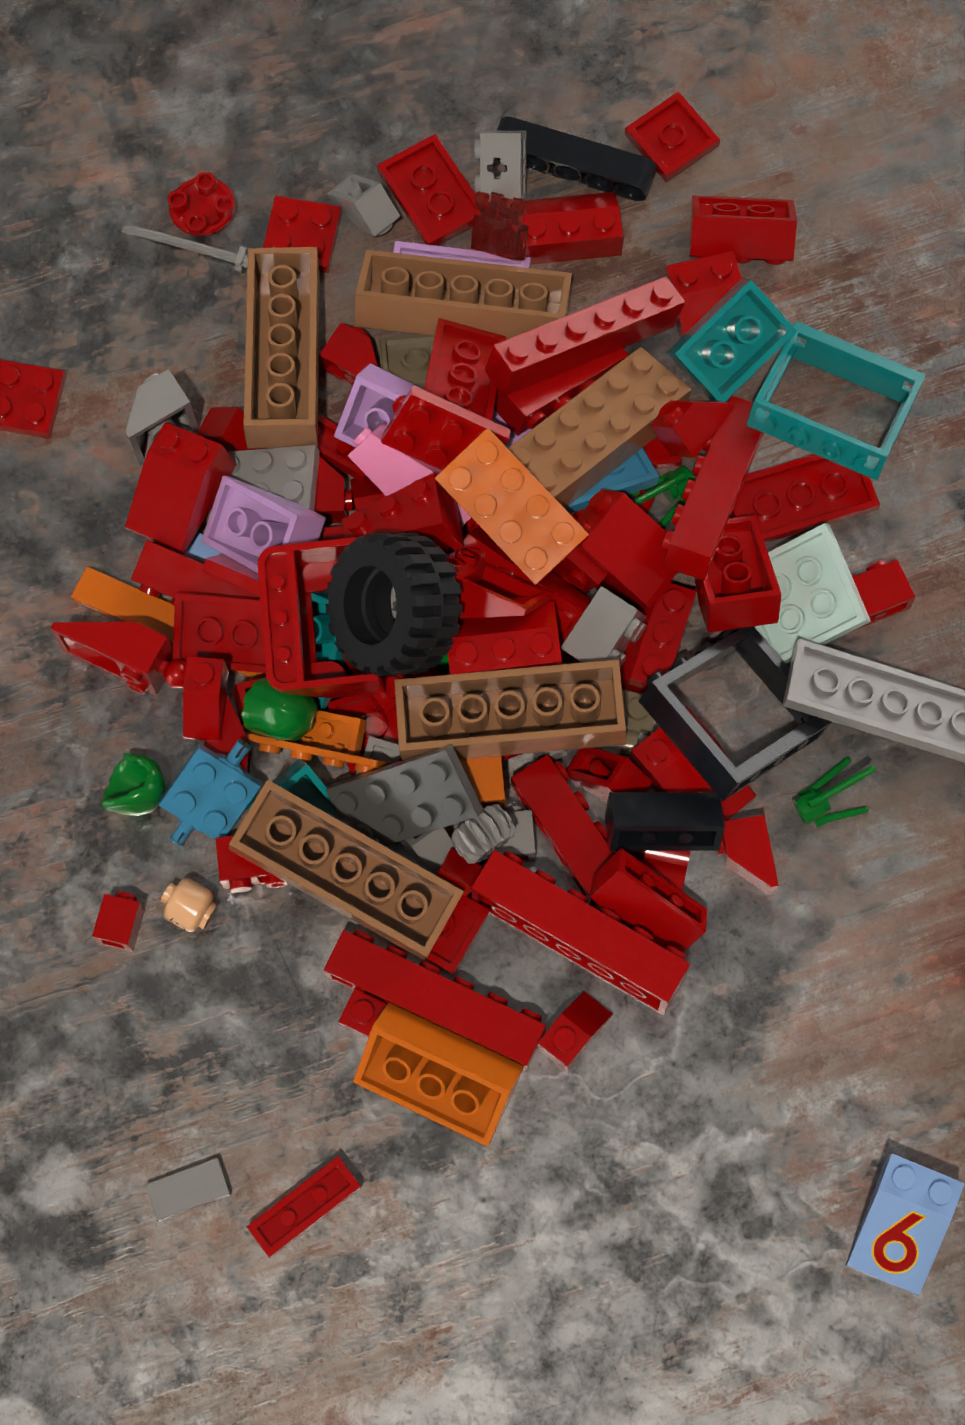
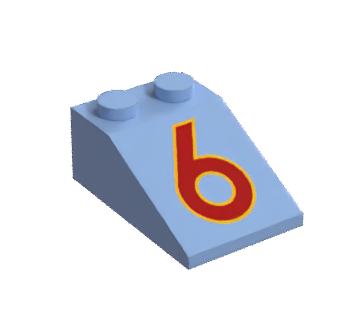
(905, 1224)

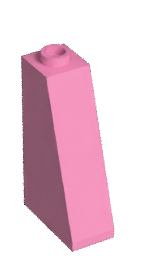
(389, 467)

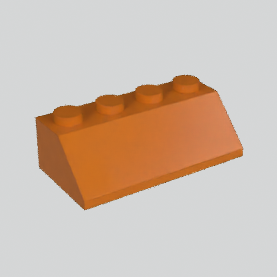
(437, 1074)

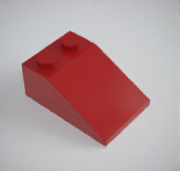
(702, 285)
(177, 486)
(740, 580)
(675, 774)

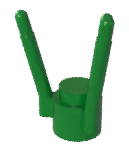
(672, 486)
(813, 805)

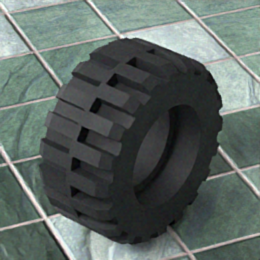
(424, 597)

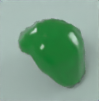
(277, 713)
(134, 786)

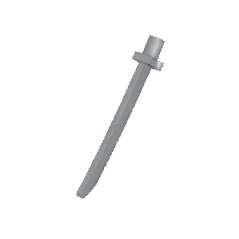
(239, 259)

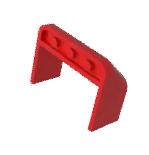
(285, 586)

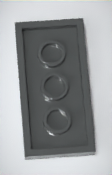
(407, 797)

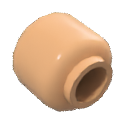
(188, 905)

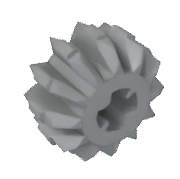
(484, 834)

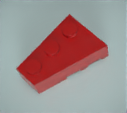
(417, 508)

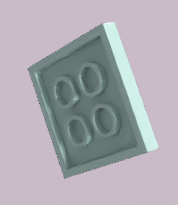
(816, 593)

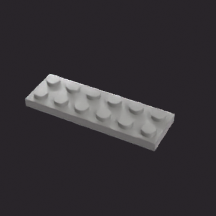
(877, 699)

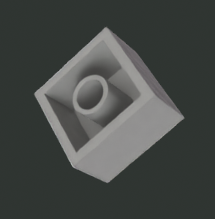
(605, 629)

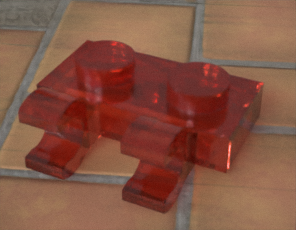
(499, 236)

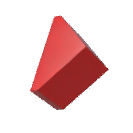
(225, 427)

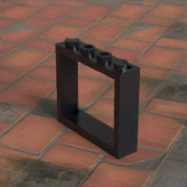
(693, 739)

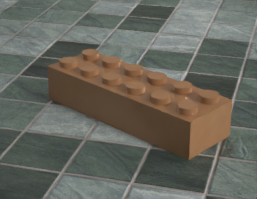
(415, 291)
(282, 347)
(599, 427)
(512, 710)
(345, 870)

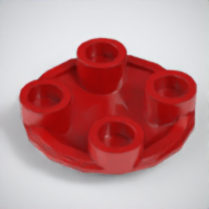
(201, 205)

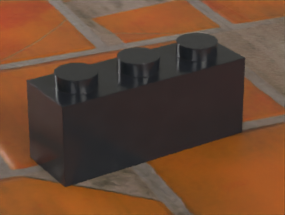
(664, 821)

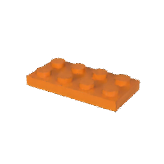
(511, 506)

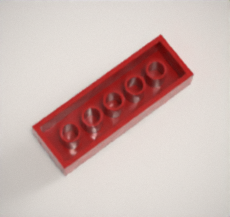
(580, 931)

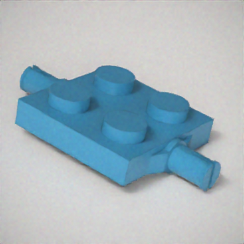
(210, 792)

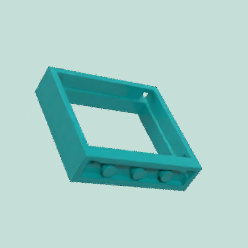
(847, 363)

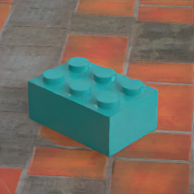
(731, 341)

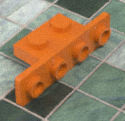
(333, 737)

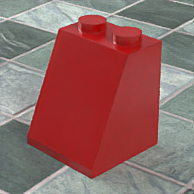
(626, 547)

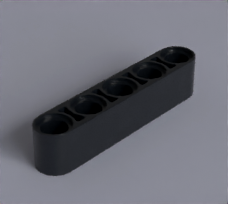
(584, 160)

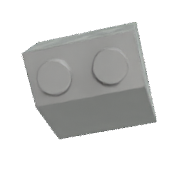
(155, 403)

